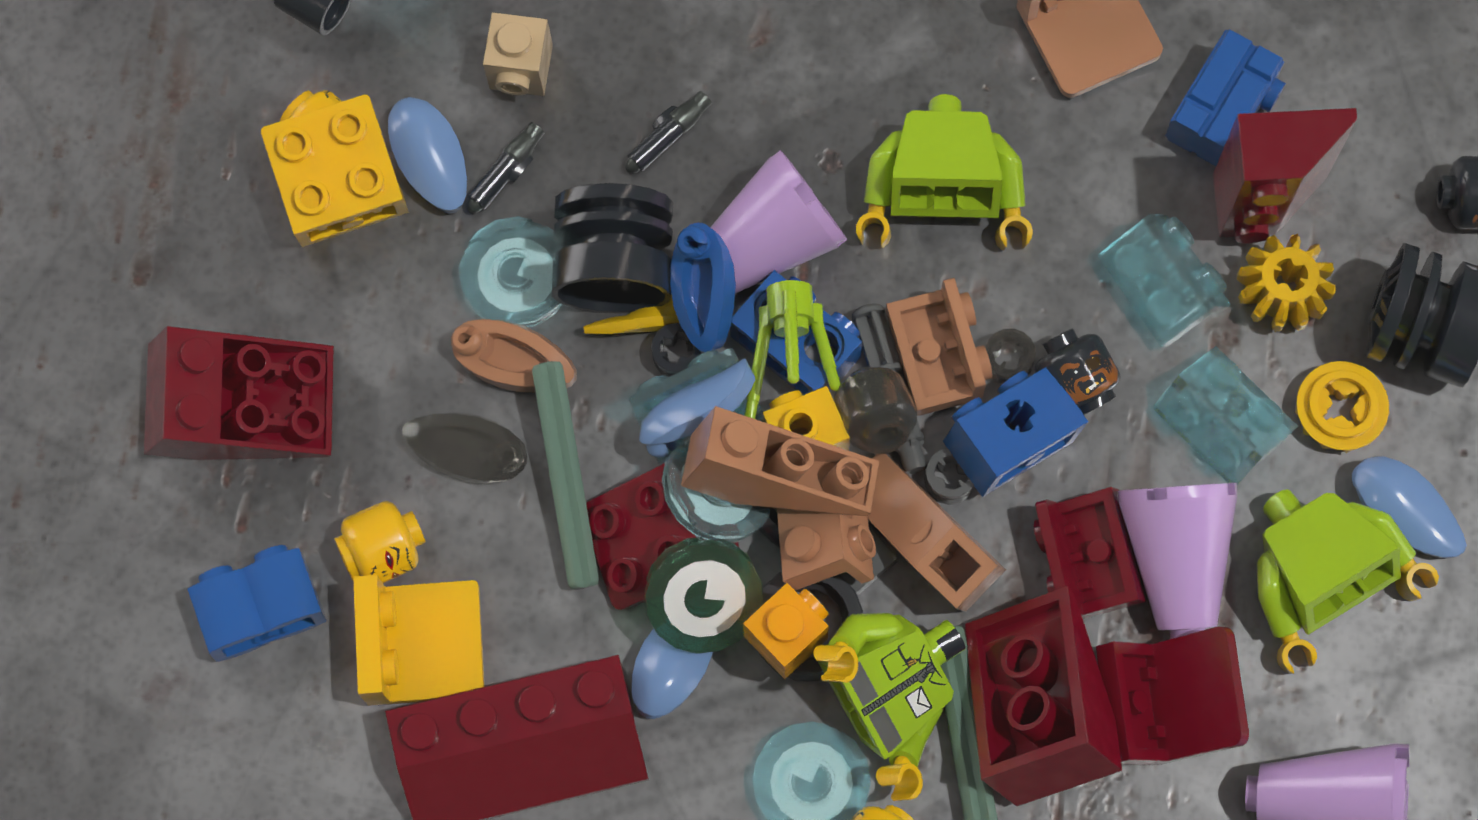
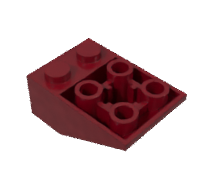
(237, 397)

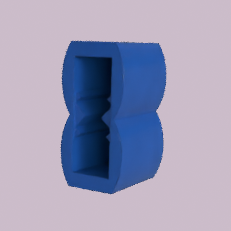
(256, 603)

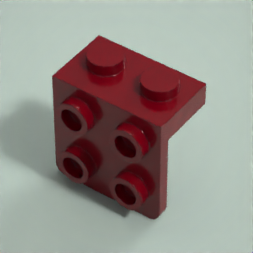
(630, 533)
(1175, 696)

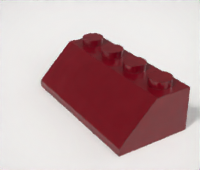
(518, 744)

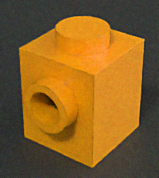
(787, 628)

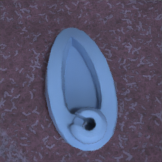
(428, 153)
(684, 410)
(1411, 503)
(665, 676)

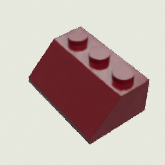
(1274, 167)

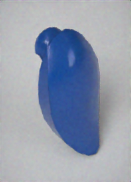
(703, 286)

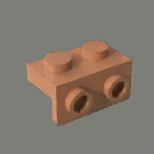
(938, 348)
(823, 546)

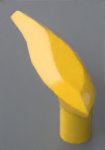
(641, 320)

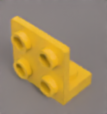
(333, 170)
(417, 640)

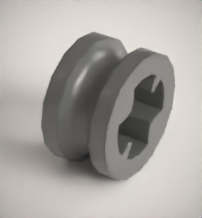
(936, 485)

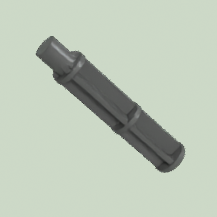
(881, 352)

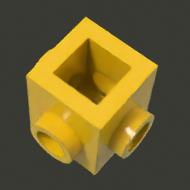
(809, 414)

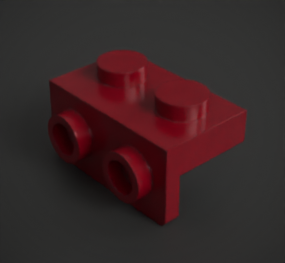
(1089, 551)

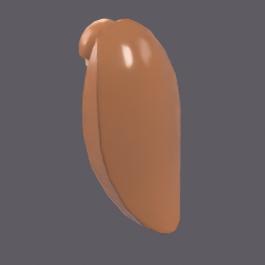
(506, 353)

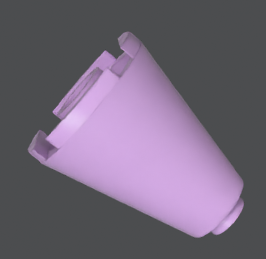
(775, 224)
(1181, 550)
(1333, 786)

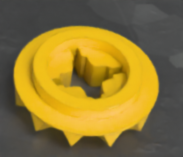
(1344, 381)

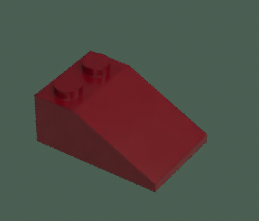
(1039, 700)

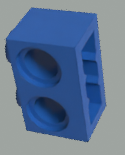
(840, 333)

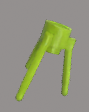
(790, 313)

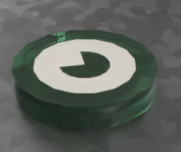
(702, 594)

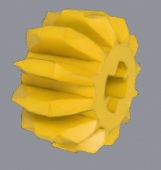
(1293, 266)

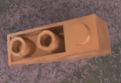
(775, 467)
(930, 537)

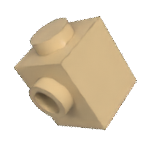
(518, 54)

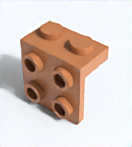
(1090, 40)

